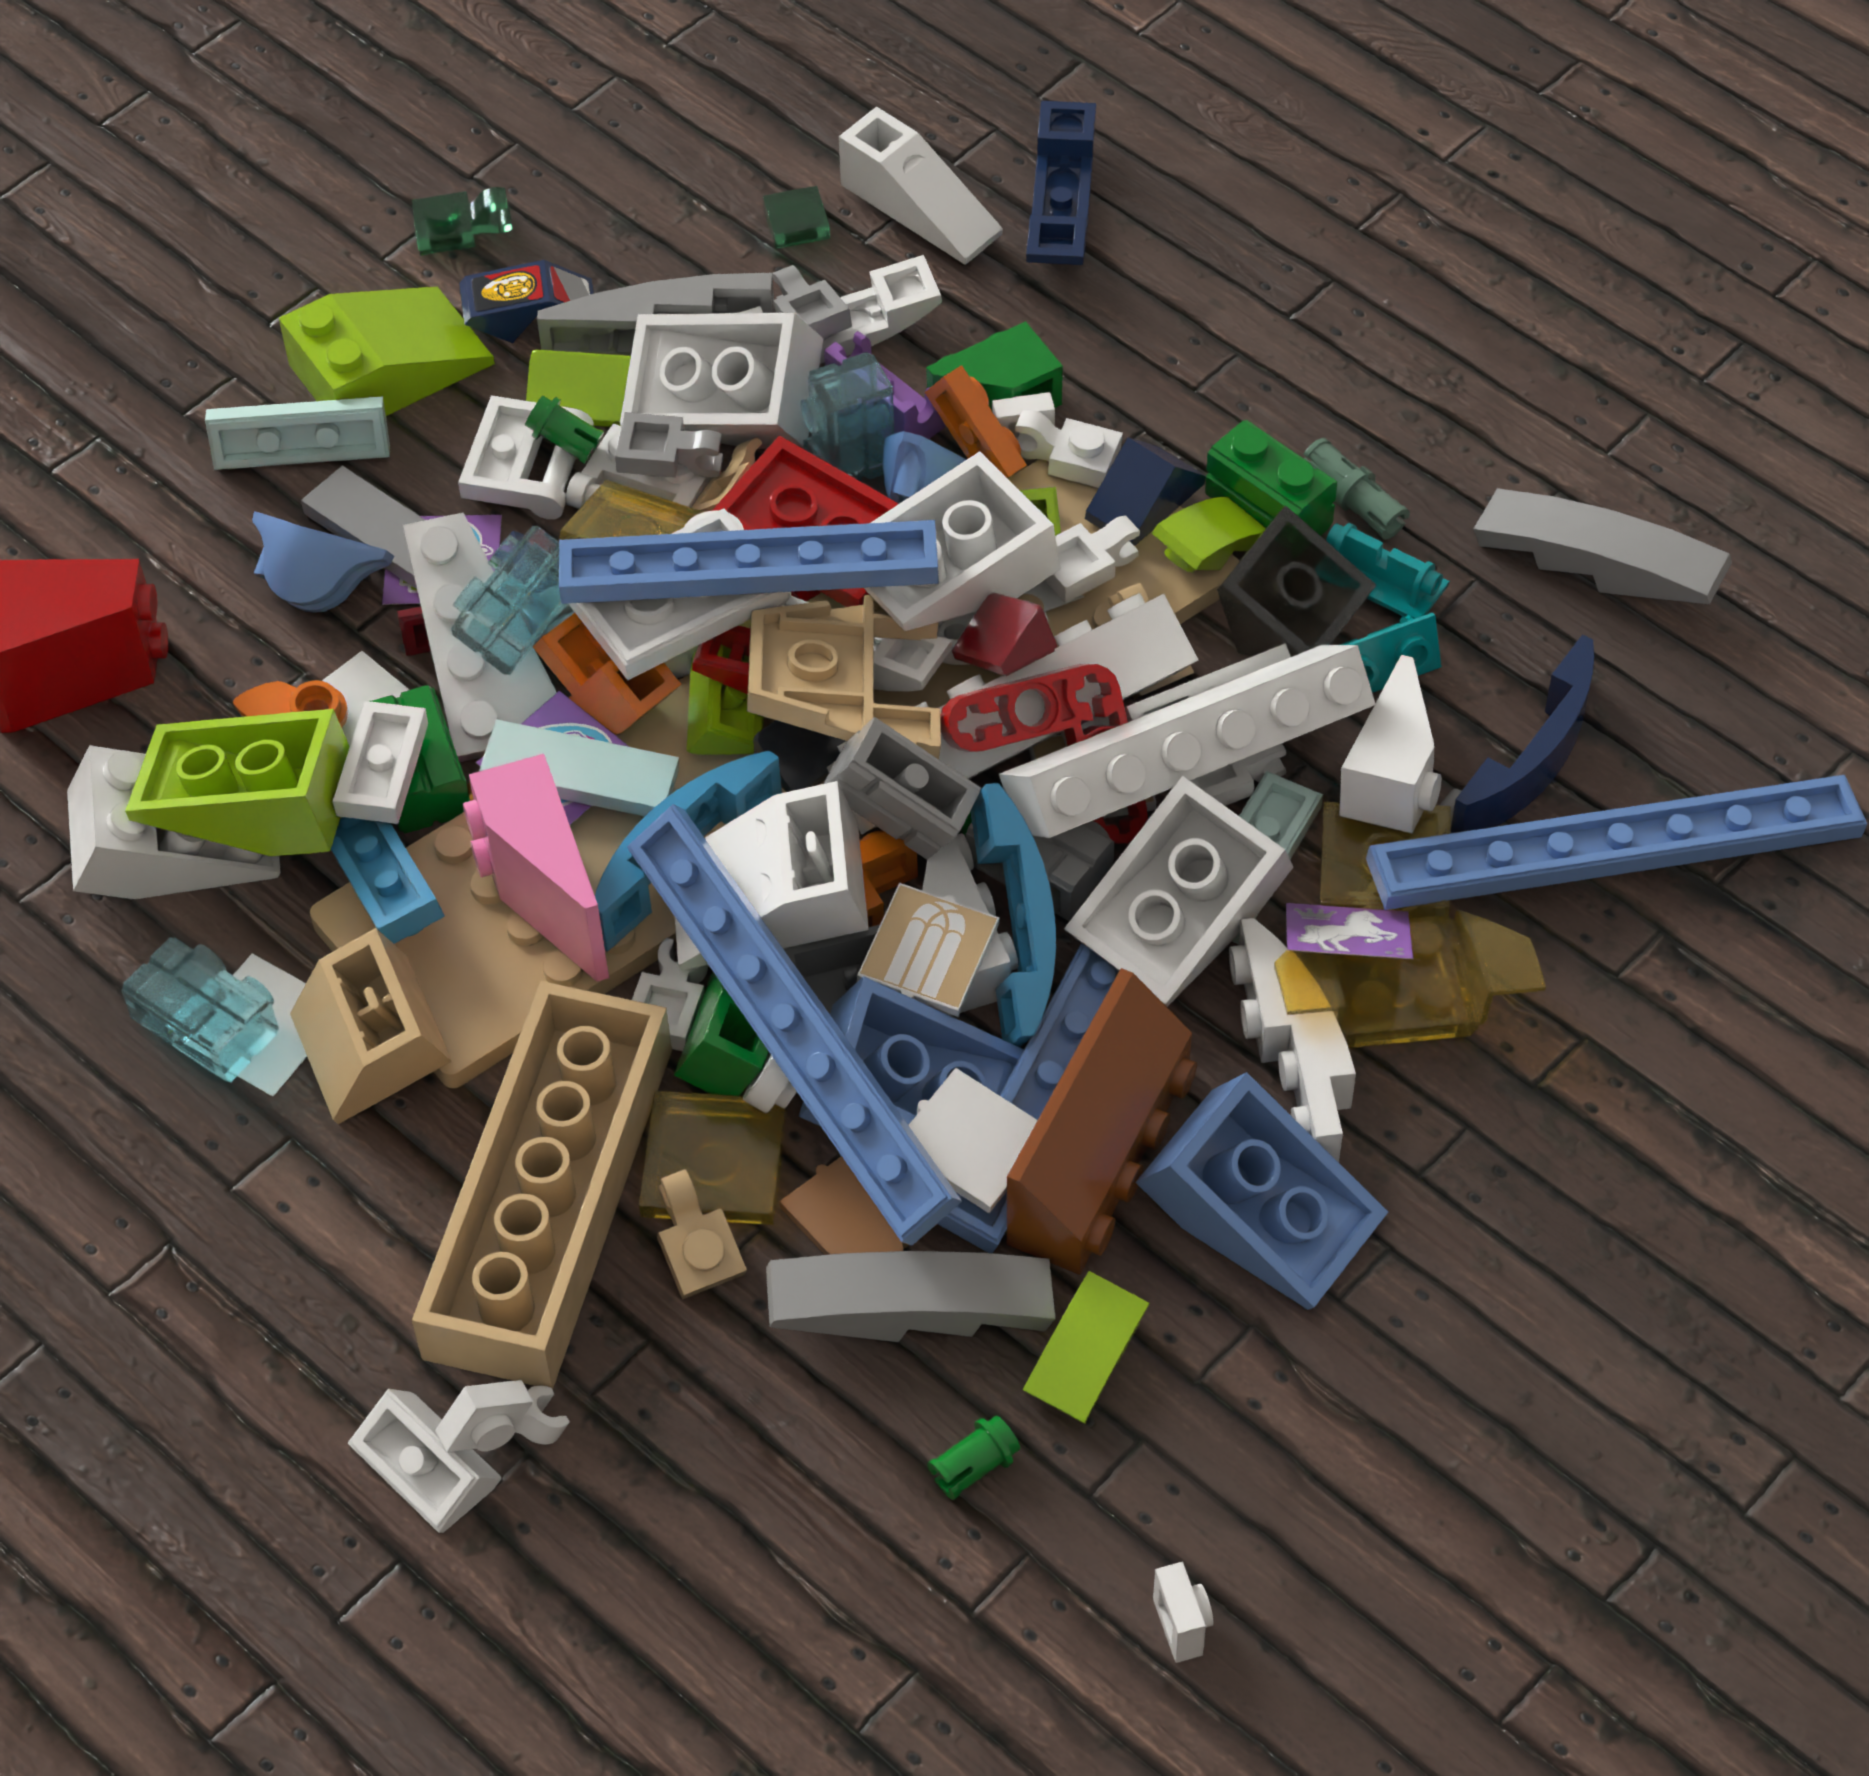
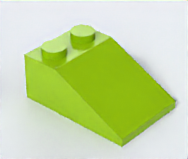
(381, 345)
(245, 781)

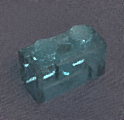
(849, 415)
(515, 602)
(201, 1007)

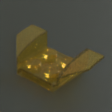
(1429, 997)

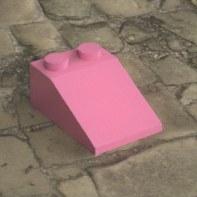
(534, 859)

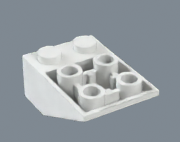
(137, 859)
(796, 867)

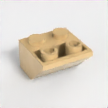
(366, 1025)

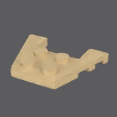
(817, 670)

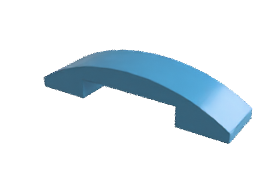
(708, 800)
(1006, 839)

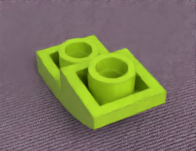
(1207, 534)
(1086, 1347)

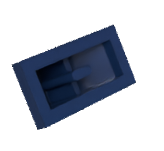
(1144, 486)

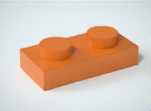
(966, 413)

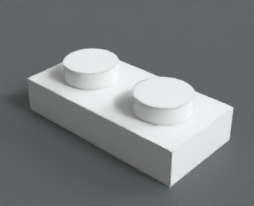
(380, 762)

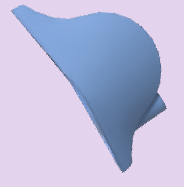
(914, 463)
(313, 566)

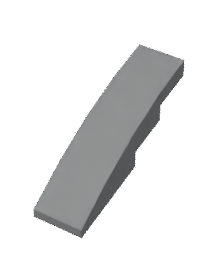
(608, 318)
(1615, 548)
(912, 1290)

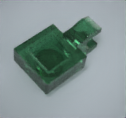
(451, 220)

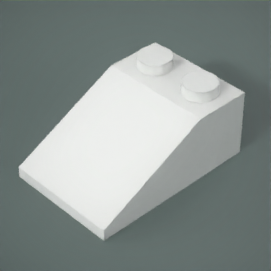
(725, 373)
(985, 542)
(1180, 891)

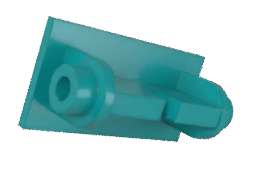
(1400, 580)
(1410, 638)

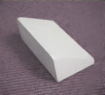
(407, 1453)

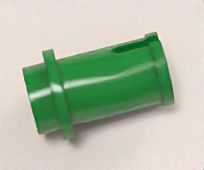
(563, 428)
(974, 1456)

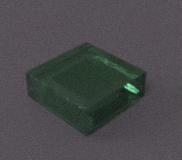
(796, 217)

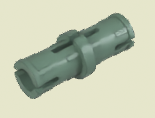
(1358, 489)

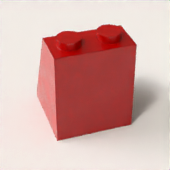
(74, 636)

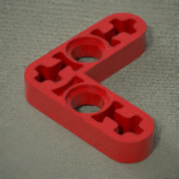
(1060, 713)

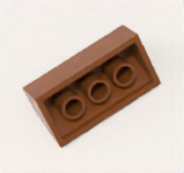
(1098, 1127)

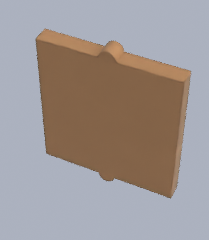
(839, 1213)

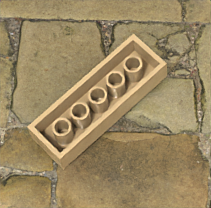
(543, 1186)

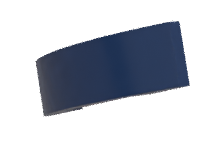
(1062, 183)
(1502, 792)

